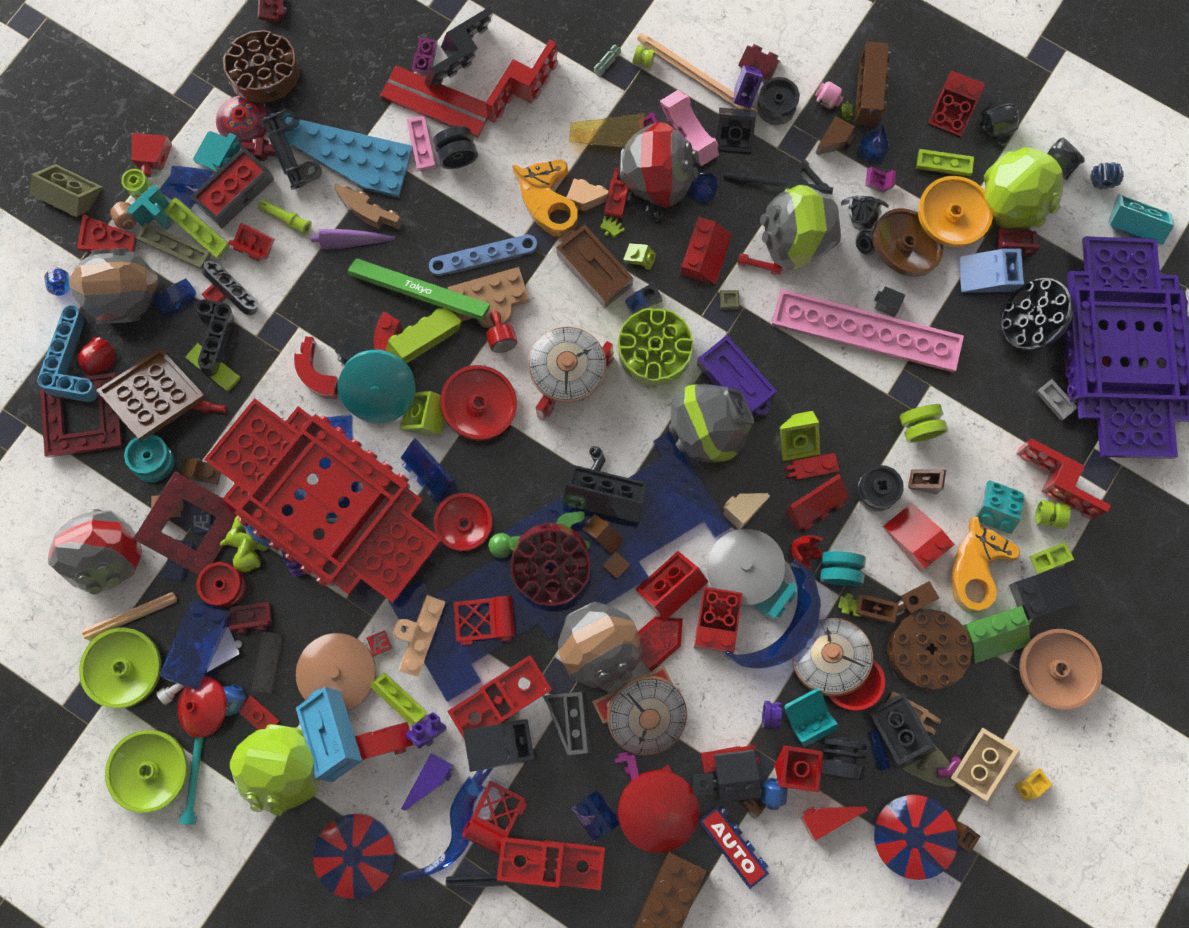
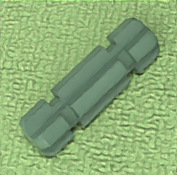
(607, 60)

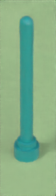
(188, 815)

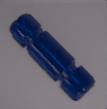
(879, 750)

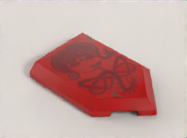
(660, 640)

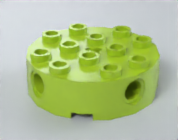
(659, 329)

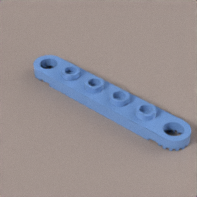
(483, 255)

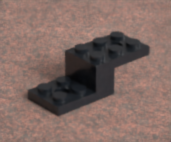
(459, 47)

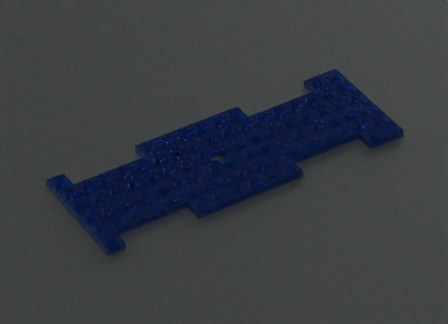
(671, 507)

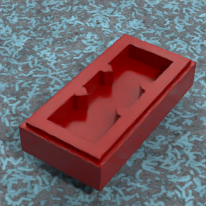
(257, 714)

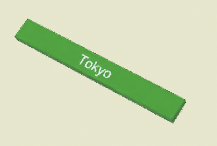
(419, 289)

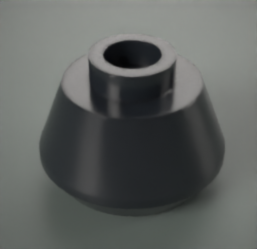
(864, 242)

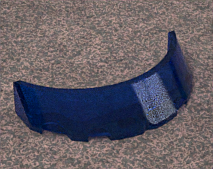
(799, 631)

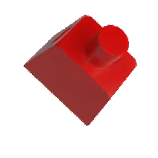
(150, 152)

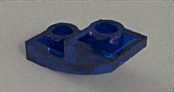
(189, 176)
(171, 296)

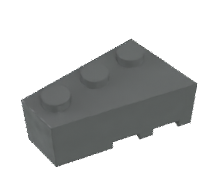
(571, 720)

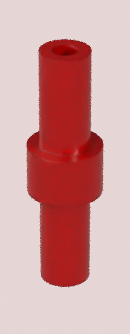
(208, 407)

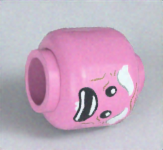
(829, 95)

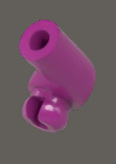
(949, 771)

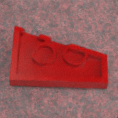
(98, 235)

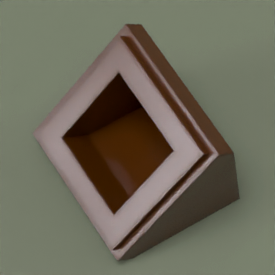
(753, 806)

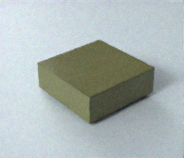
(729, 299)

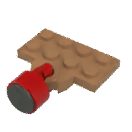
(502, 293)

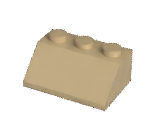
(985, 766)

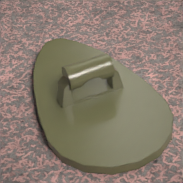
(926, 769)

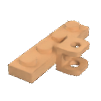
(419, 635)

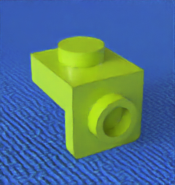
(640, 255)

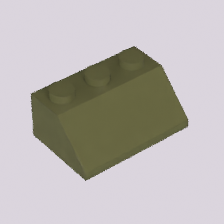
(64, 189)

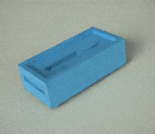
(328, 734)

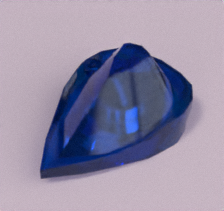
(874, 143)
(703, 188)

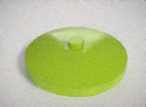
(120, 668)
(146, 771)

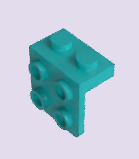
(216, 150)
(1001, 507)
(775, 606)
(810, 717)

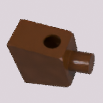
(923, 594)

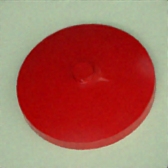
(478, 402)
(658, 811)

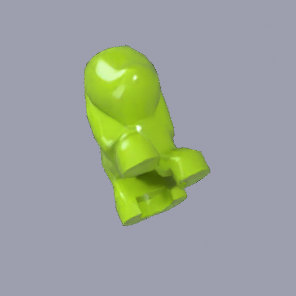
(246, 557)

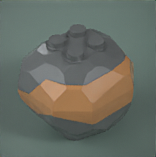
(114, 285)
(599, 646)

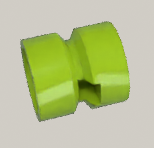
(135, 182)
(1056, 515)

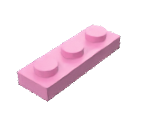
(421, 143)

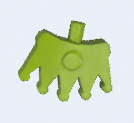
(611, 228)

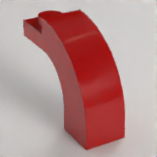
(319, 384)

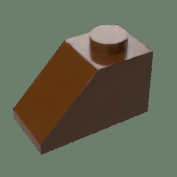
(836, 136)

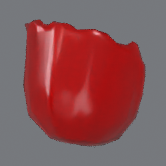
(96, 356)

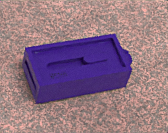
(729, 367)

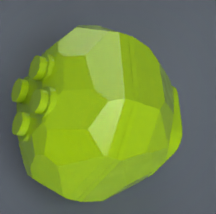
(1023, 188)
(274, 769)

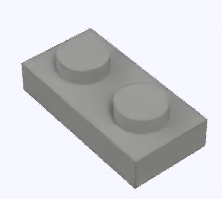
(1056, 399)

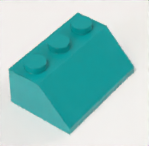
(1140, 219)

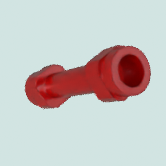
(745, 260)

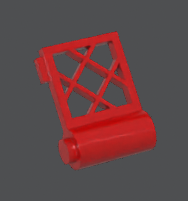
(500, 615)
(488, 834)

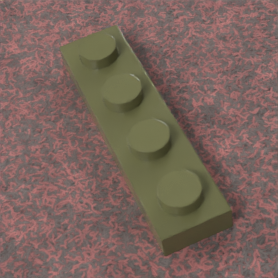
(173, 246)

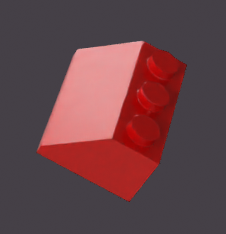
(706, 251)
(818, 503)
(672, 585)

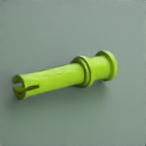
(291, 219)

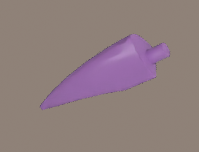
(348, 238)

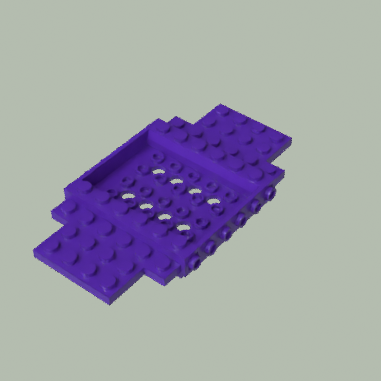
(1131, 403)

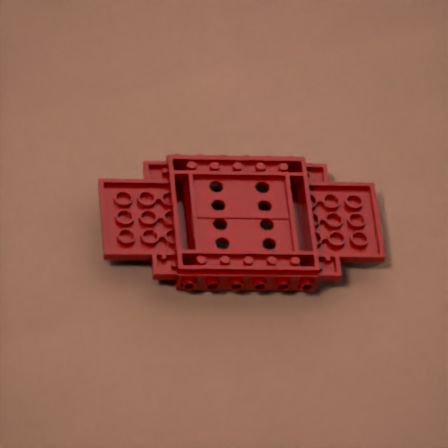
(372, 536)

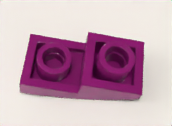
(425, 55)

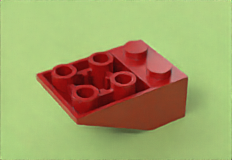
(956, 103)
(718, 620)

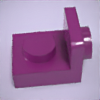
(630, 769)

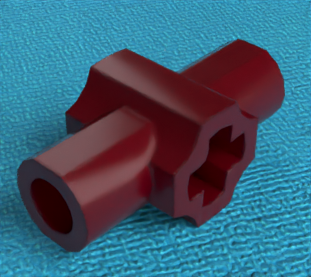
(260, 148)

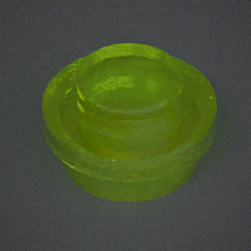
(847, 110)

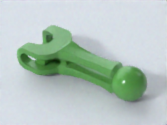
(502, 545)

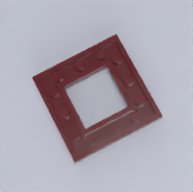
(54, 436)
(151, 533)

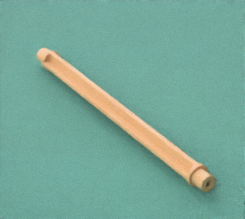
(690, 70)

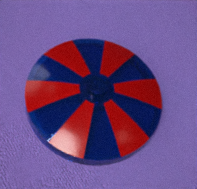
(916, 837)
(354, 855)

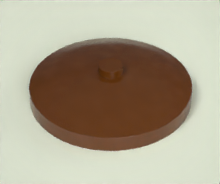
(905, 244)

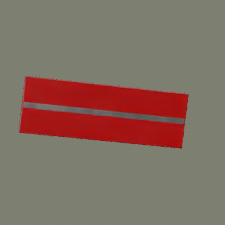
(436, 103)

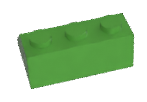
(998, 634)

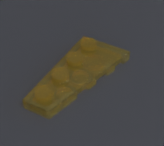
(607, 131)

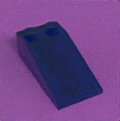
(195, 644)

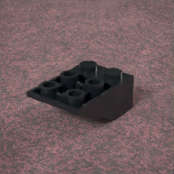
(499, 745)

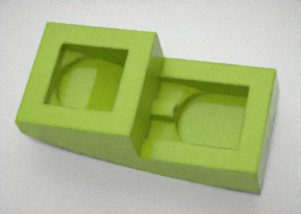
(1051, 557)

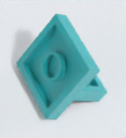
(150, 207)

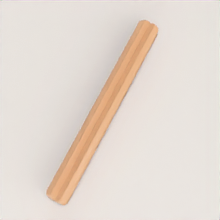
(130, 615)

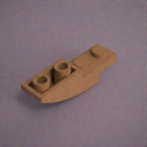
(361, 206)

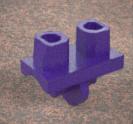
(425, 732)

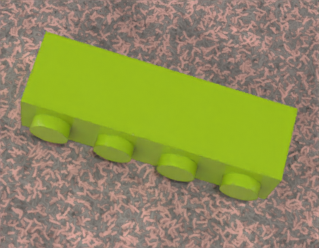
(424, 335)

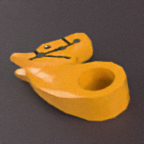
(536, 190)
(972, 561)

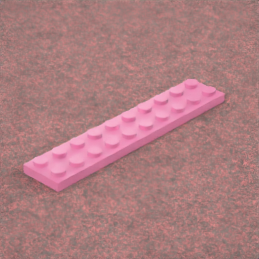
(867, 330)

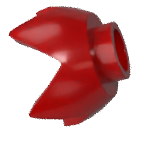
(805, 549)

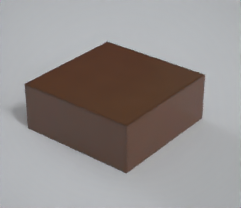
(616, 565)

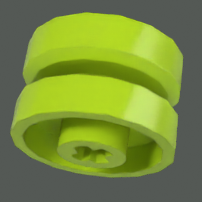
(924, 423)

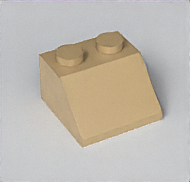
(744, 507)

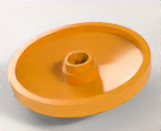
(954, 211)

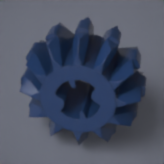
(1107, 175)

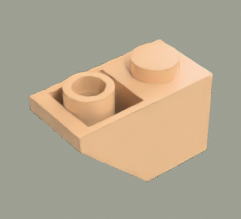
(586, 195)

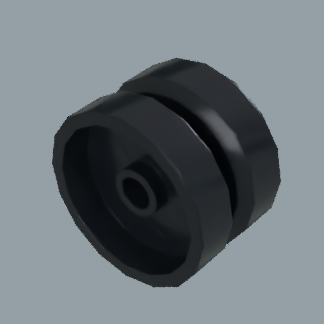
(778, 100)
(455, 147)
(889, 482)

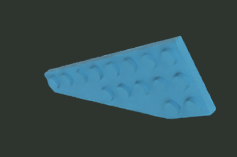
(363, 159)

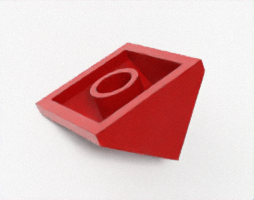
(799, 768)

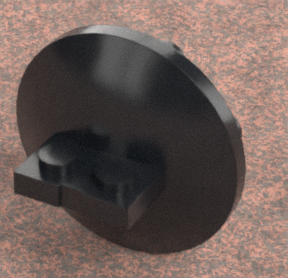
(1037, 314)

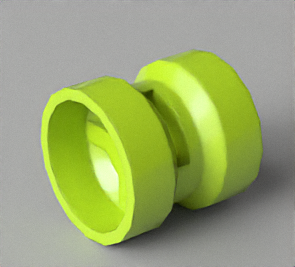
(643, 56)

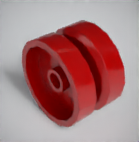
(211, 580)

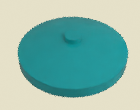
(376, 386)

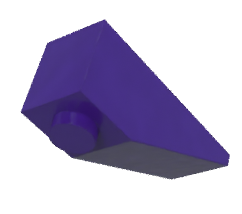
(431, 777)

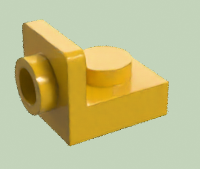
(1033, 785)

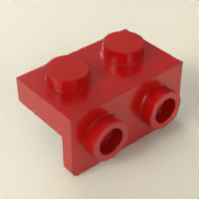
(252, 242)

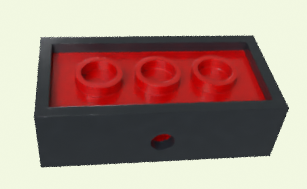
(232, 187)

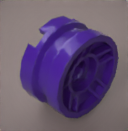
(771, 715)

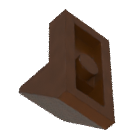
(200, 471)

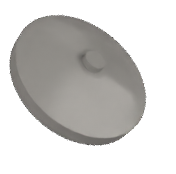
(747, 564)

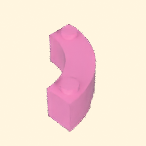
(682, 117)

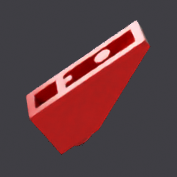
(826, 819)

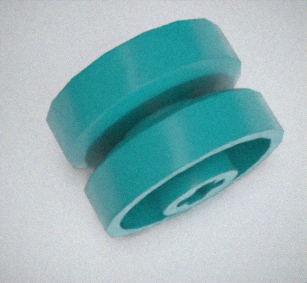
(149, 459)
(843, 568)

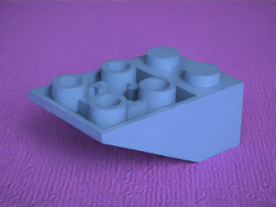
(991, 271)

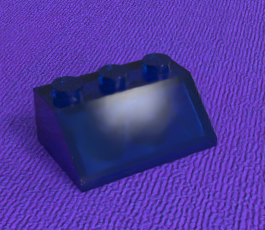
(428, 471)

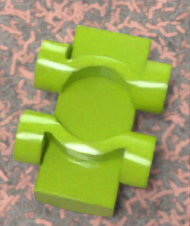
(848, 604)

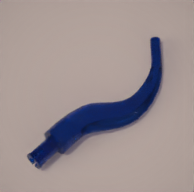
(460, 814)

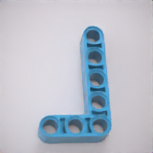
(63, 358)

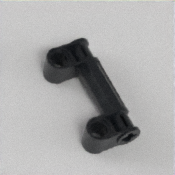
(276, 127)

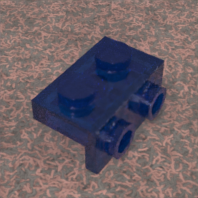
(595, 816)

